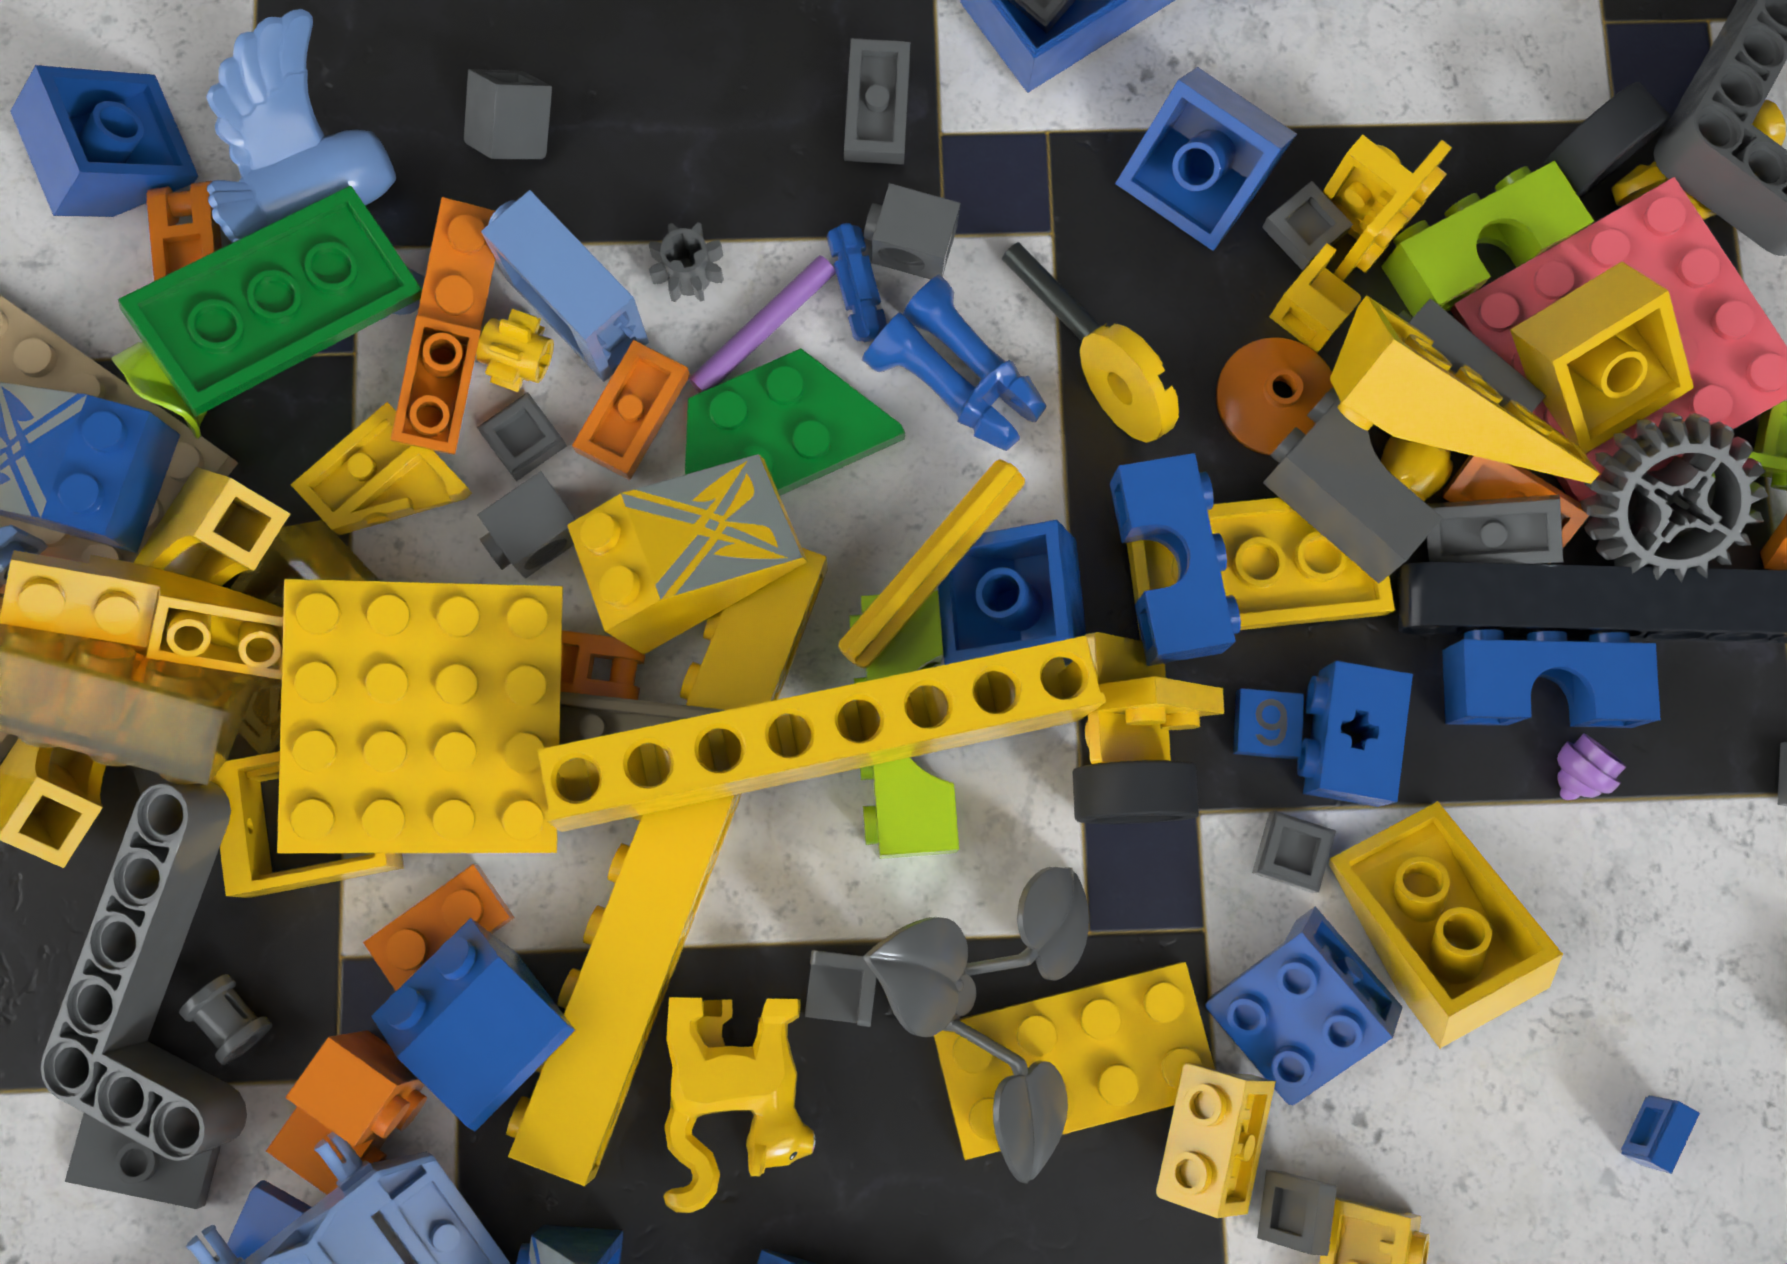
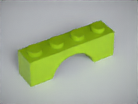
(911, 808)

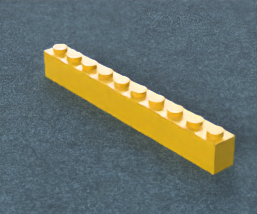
(654, 899)

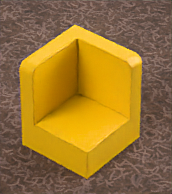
(1316, 303)

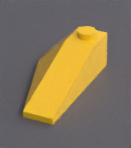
(1406, 387)

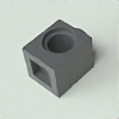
(912, 231)
(527, 526)

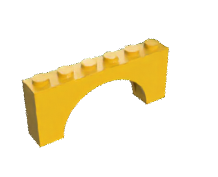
(205, 534)

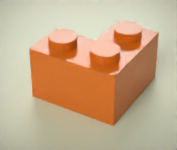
(350, 1090)

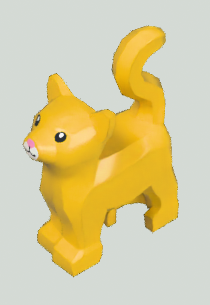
(731, 1078)

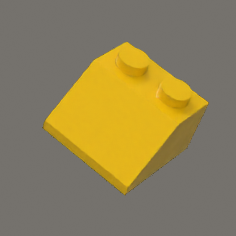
(1605, 355)

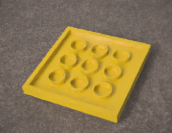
(417, 716)

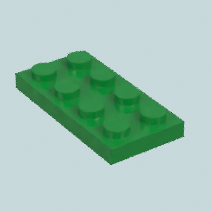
(270, 300)

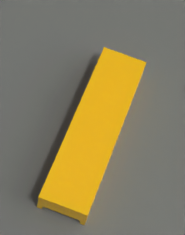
(820, 734)

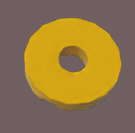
(1126, 382)

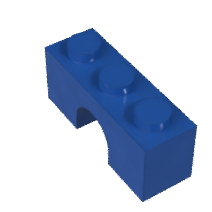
(1169, 505)
(1603, 679)

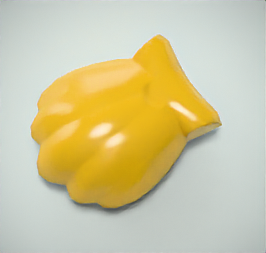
(1417, 465)

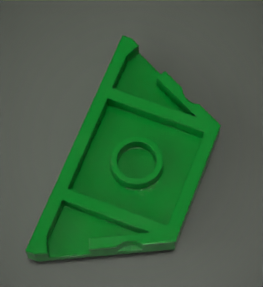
(791, 416)

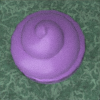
(1587, 769)

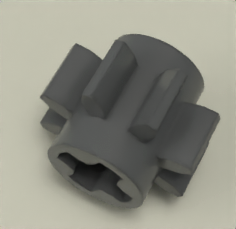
(683, 244)

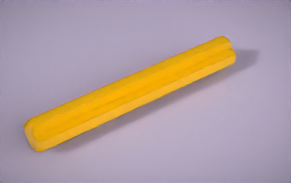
(931, 564)

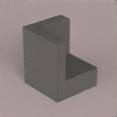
(507, 114)
(840, 988)

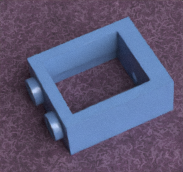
(564, 283)

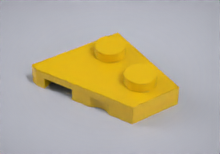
(376, 479)

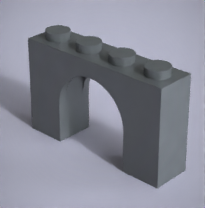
(1345, 488)

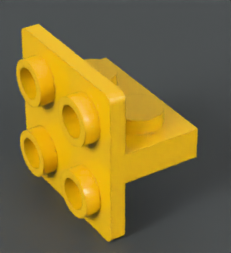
(1379, 197)
(1140, 703)

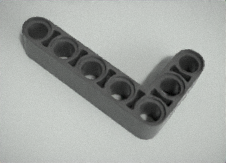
(1711, 132)
(101, 1034)

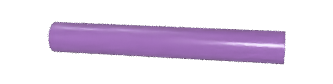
(762, 325)

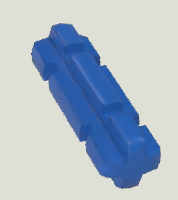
(856, 282)

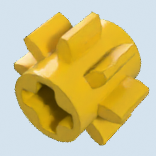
(515, 350)

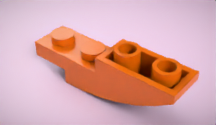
(446, 330)

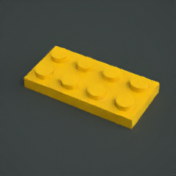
(1275, 568)
(1110, 1041)

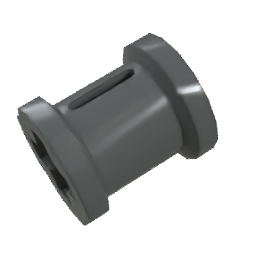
(225, 1019)

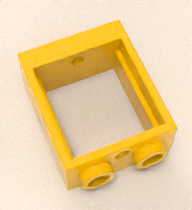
(246, 845)

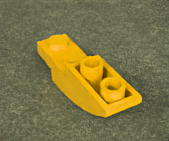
(148, 608)

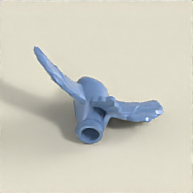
(277, 138)

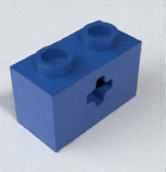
(1377, 709)

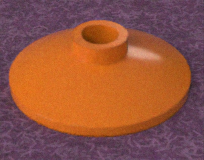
(1247, 395)

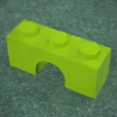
(1522, 218)

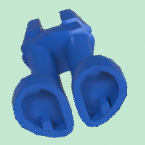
(905, 347)

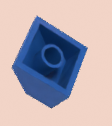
(99, 139)
(1204, 157)
(1012, 593)
(472, 1023)

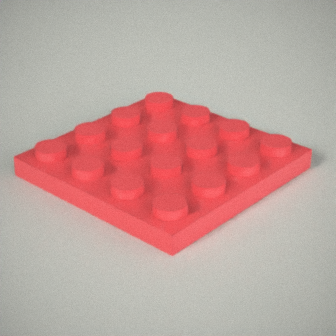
(1725, 334)

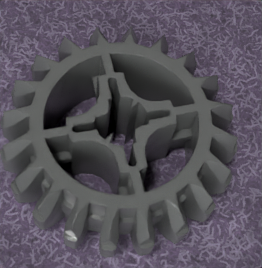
(1650, 538)

